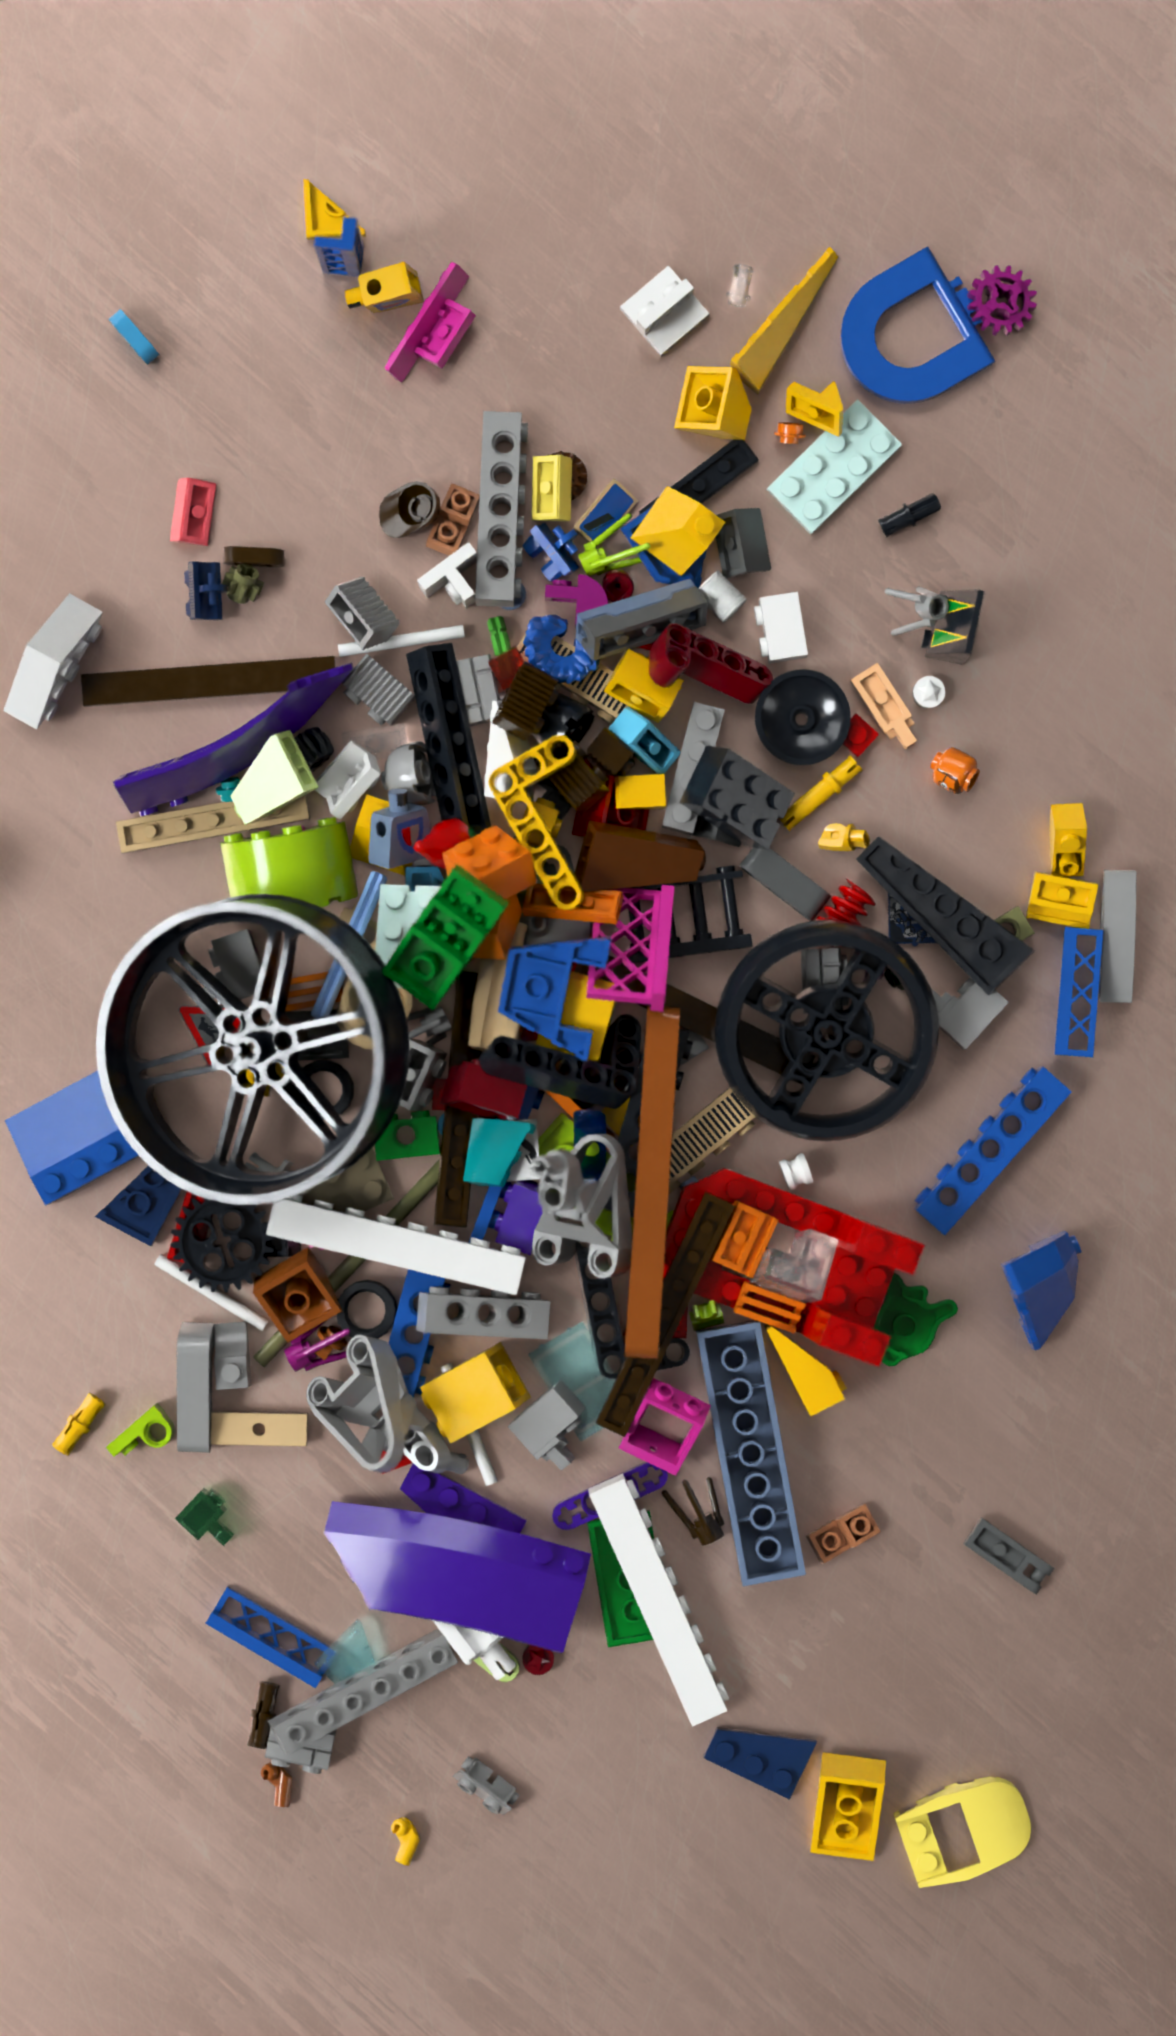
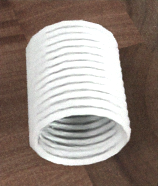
(721, 596)

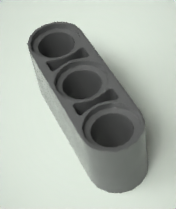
(785, 882)

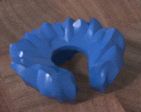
(541, 655)

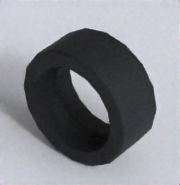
(344, 1077)
(369, 1286)

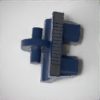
(204, 591)

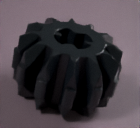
(314, 747)

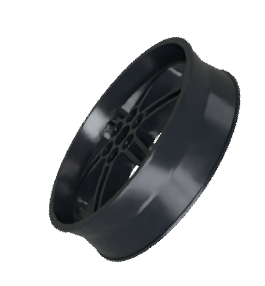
(130, 1089)

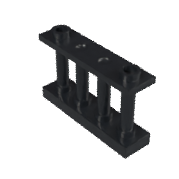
(702, 941)

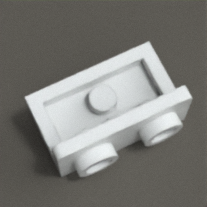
(348, 779)

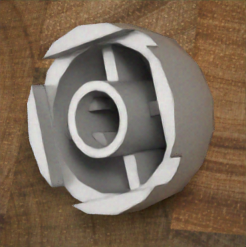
(409, 770)

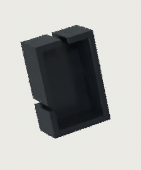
(741, 792)

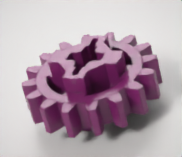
(997, 289)

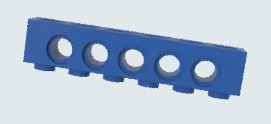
(1051, 1094)

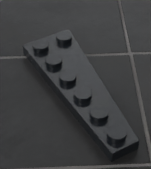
(961, 929)

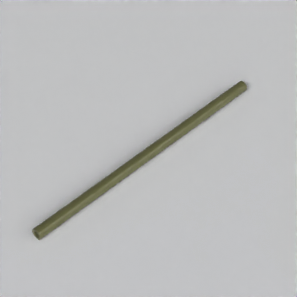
(352, 1263)

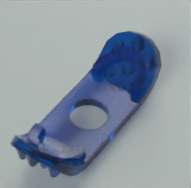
(587, 1123)

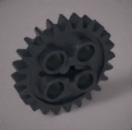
(194, 1249)

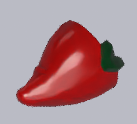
(442, 838)

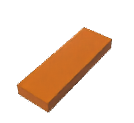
(597, 906)

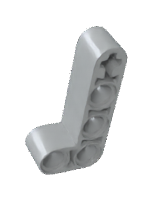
(194, 1386)

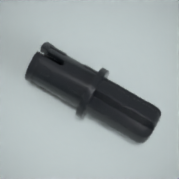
(909, 514)

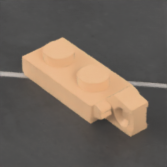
(885, 704)

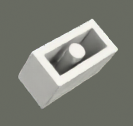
(782, 627)

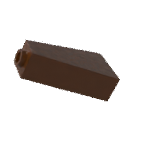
(634, 858)

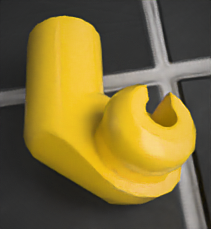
(408, 1838)

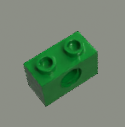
(425, 1141)

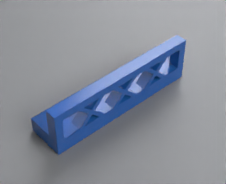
(342, 255)
(1066, 991)
(262, 1646)

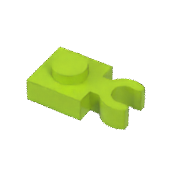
(706, 1315)

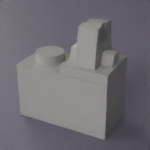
(238, 963)
(969, 1014)
(547, 1421)

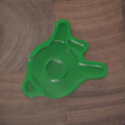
(910, 1320)

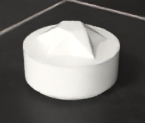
(929, 692)

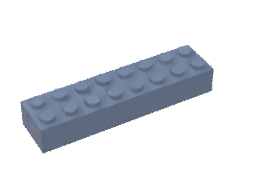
(750, 1452)

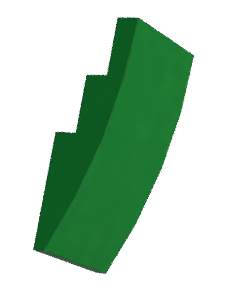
(445, 937)

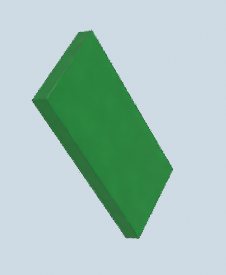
(620, 1610)

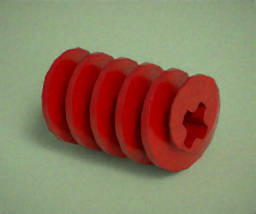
(849, 905)

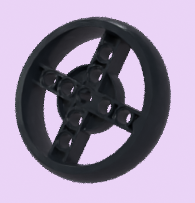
(903, 1074)

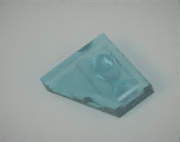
(346, 1655)

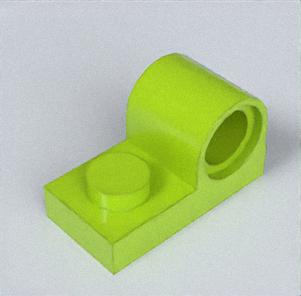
(127, 1440)

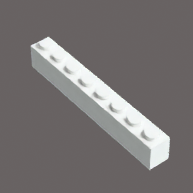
(397, 1245)
(657, 1599)

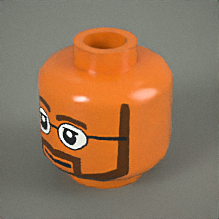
(954, 770)

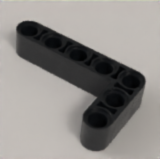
(609, 1081)
(610, 1316)

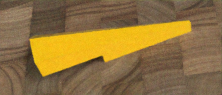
(768, 343)

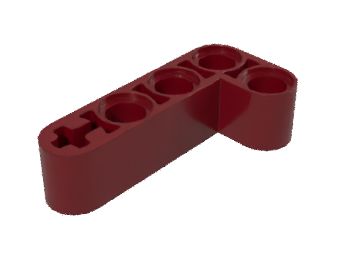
(707, 661)

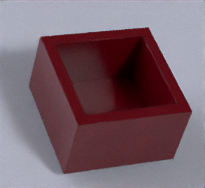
(482, 1094)

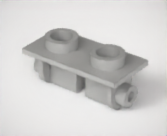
(475, 1781)

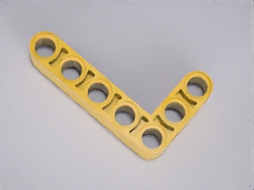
(534, 821)

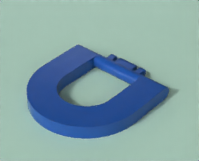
(885, 292)

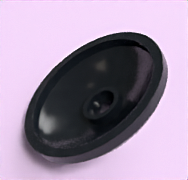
(806, 694)

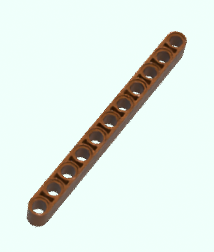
(652, 1183)

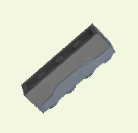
(640, 619)

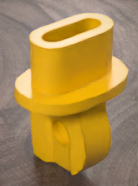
(843, 838)

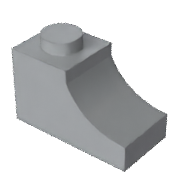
(232, 1356)

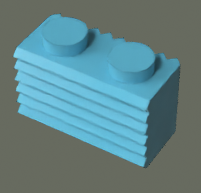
(645, 739)

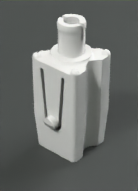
(474, 1644)

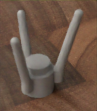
(928, 605)
(434, 1024)

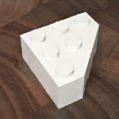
(52, 661)

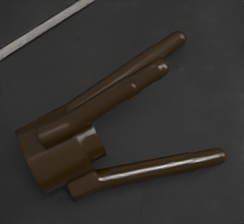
(706, 1527)

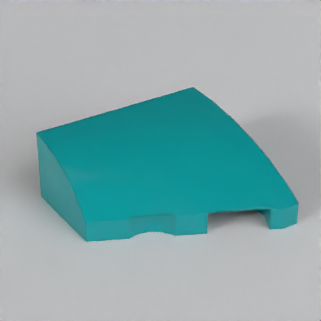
(494, 1150)

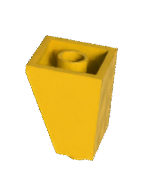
(585, 1013)
(474, 1393)

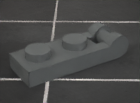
(1007, 1555)

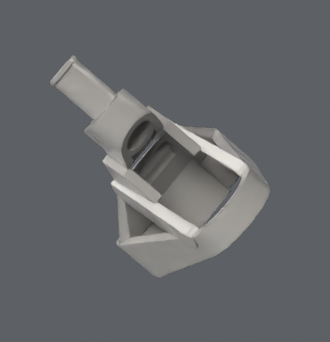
(564, 1189)
(400, 1430)

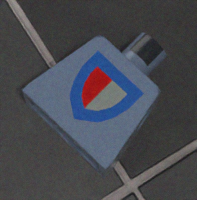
(396, 831)

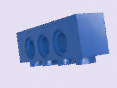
(407, 1316)

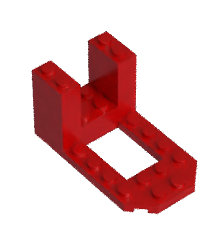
(857, 1275)

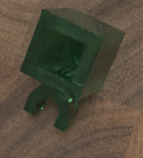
(203, 1515)

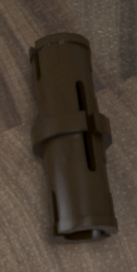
(262, 1713)

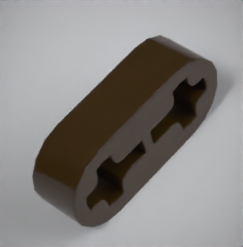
(253, 556)

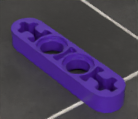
(569, 1502)

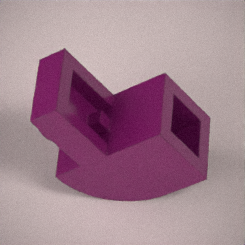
(586, 596)

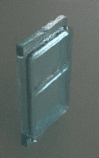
(573, 1361)

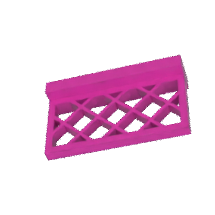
(656, 954)

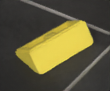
(551, 488)

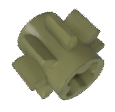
(243, 583)

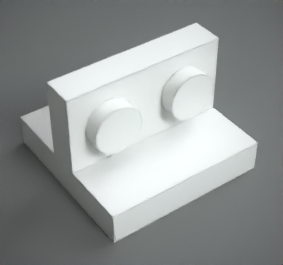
(665, 310)
(450, 572)

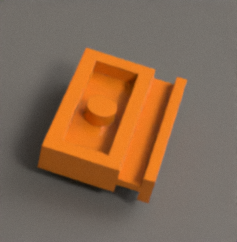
(744, 1239)

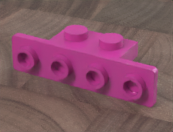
(435, 328)

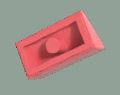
(193, 511)

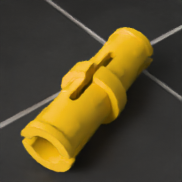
(78, 1424)

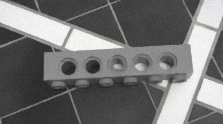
(499, 428)
(362, 1692)

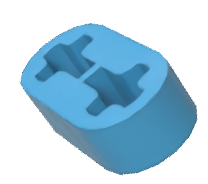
(133, 336)

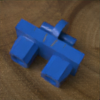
(545, 540)

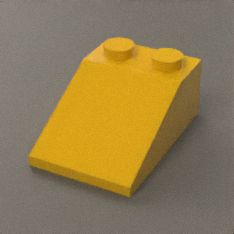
(811, 1377)
(848, 1806)

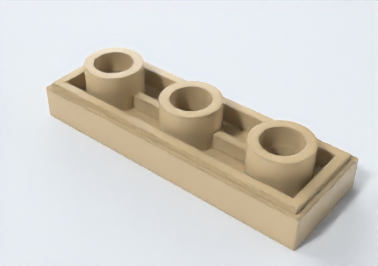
(238, 1428)

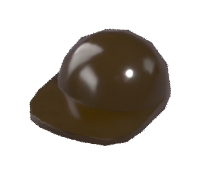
(409, 509)

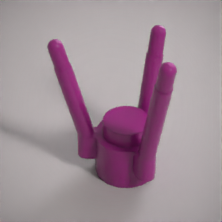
(301, 1353)

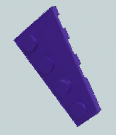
(447, 1498)

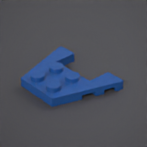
(538, 985)

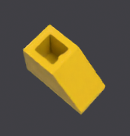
(1067, 839)

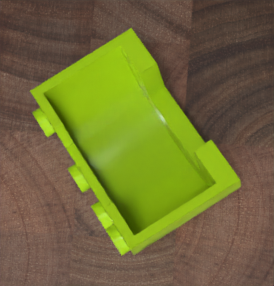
(295, 864)

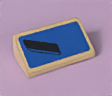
(607, 509)

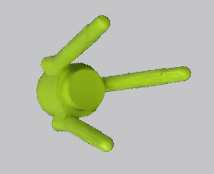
(598, 562)

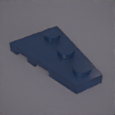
(142, 1206)
(761, 1758)

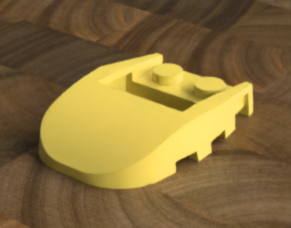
(995, 1820)

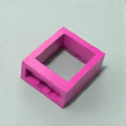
(668, 1453)

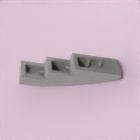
(1119, 932)

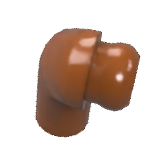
(281, 1781)

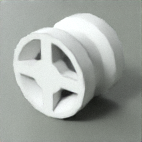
(796, 1171)

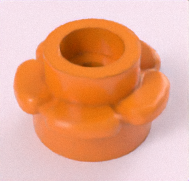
(790, 432)

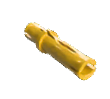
(821, 792)

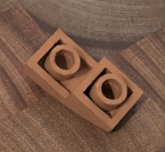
(453, 520)
(843, 1533)

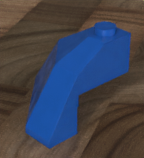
(1043, 1284)

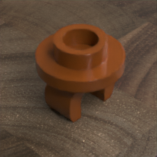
(325, 1332)

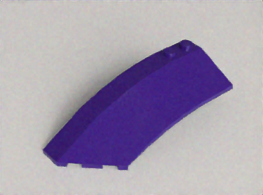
(214, 763)
(460, 1572)

